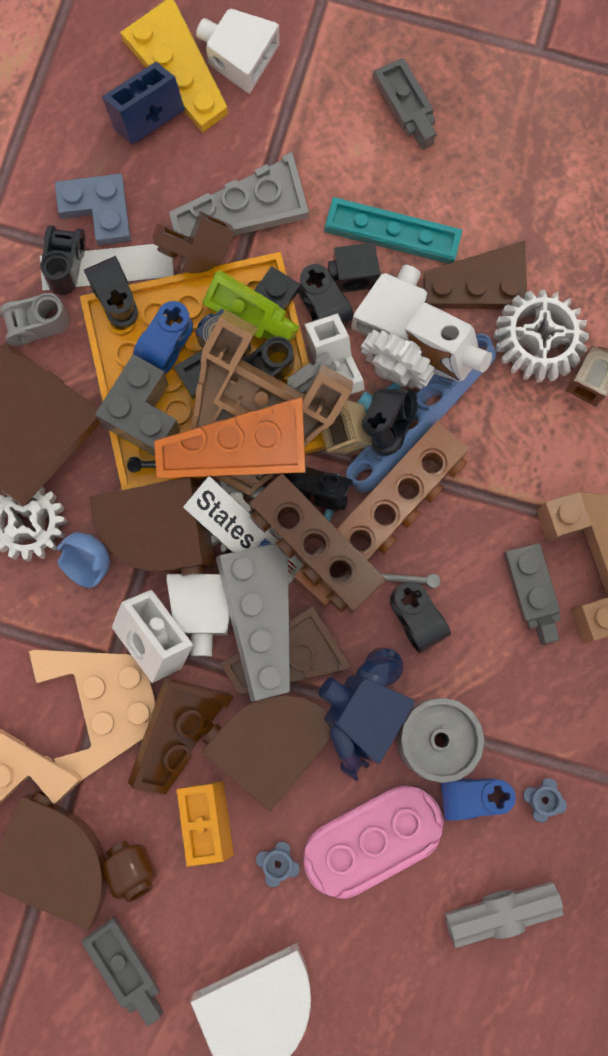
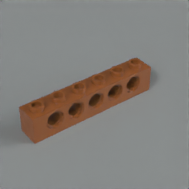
(436, 445)

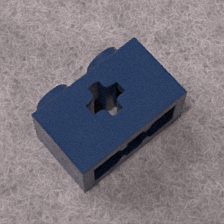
(143, 102)

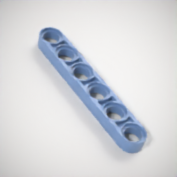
(427, 417)

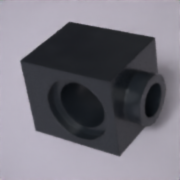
(355, 267)

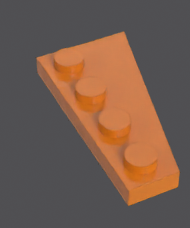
(246, 444)

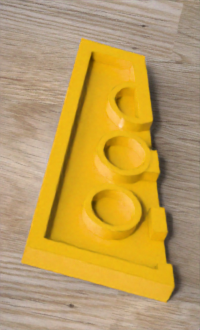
(166, 39)

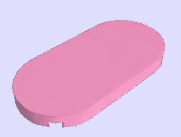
(373, 841)

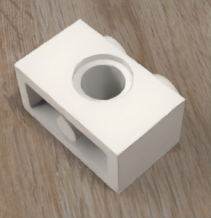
(151, 636)

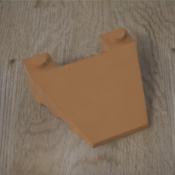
(235, 387)
(572, 516)

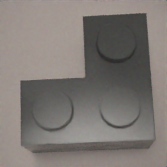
(131, 406)

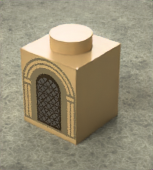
(346, 432)

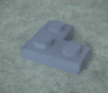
(100, 197)

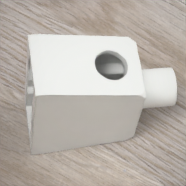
(239, 46)
(390, 303)
(199, 609)

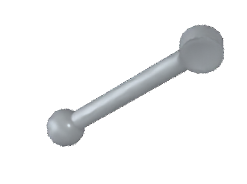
(431, 581)

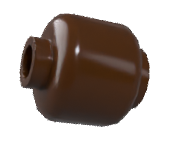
(128, 871)

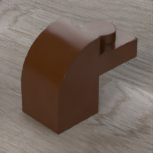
(201, 249)

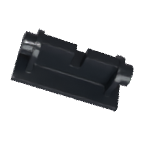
(327, 487)

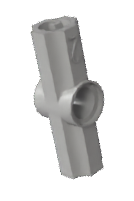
(503, 914)

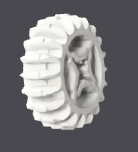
(566, 333)

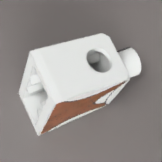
(447, 343)

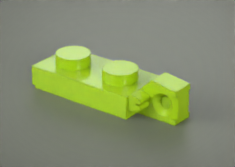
(250, 306)

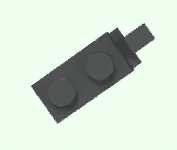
(407, 101)
(534, 591)
(124, 970)

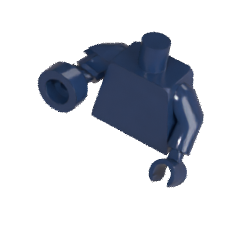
(365, 712)

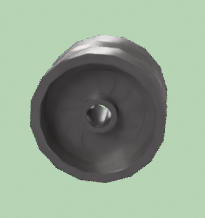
(462, 740)

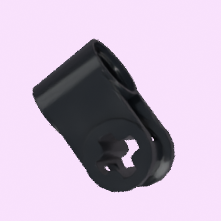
(62, 252)
(113, 290)
(324, 300)
(261, 356)
(389, 419)
(423, 623)

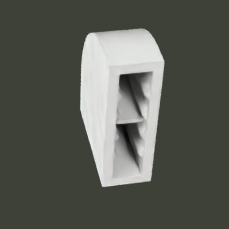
(257, 1008)

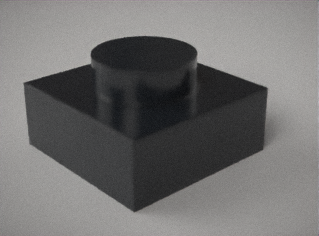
(278, 288)
(189, 373)

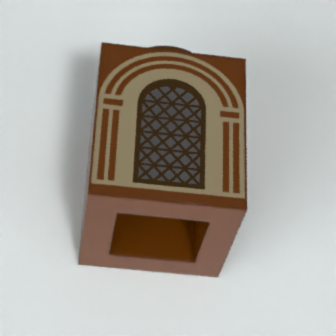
(591, 376)

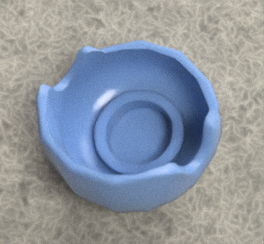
(83, 559)

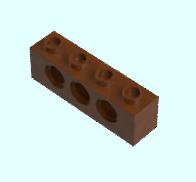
(284, 497)

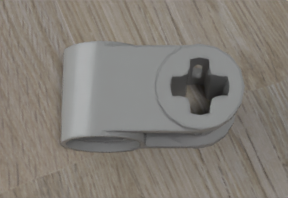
(27, 320)

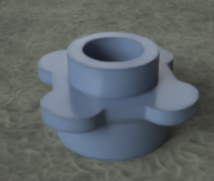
(552, 807)
(280, 853)

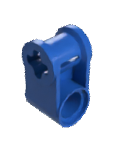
(162, 342)
(469, 798)

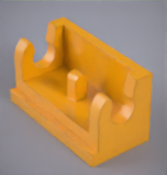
(205, 823)

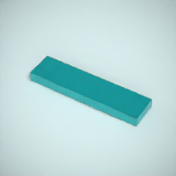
(393, 230)

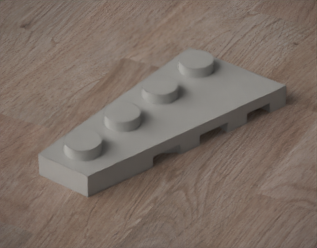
(254, 203)
(259, 612)

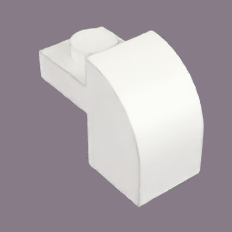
(331, 337)

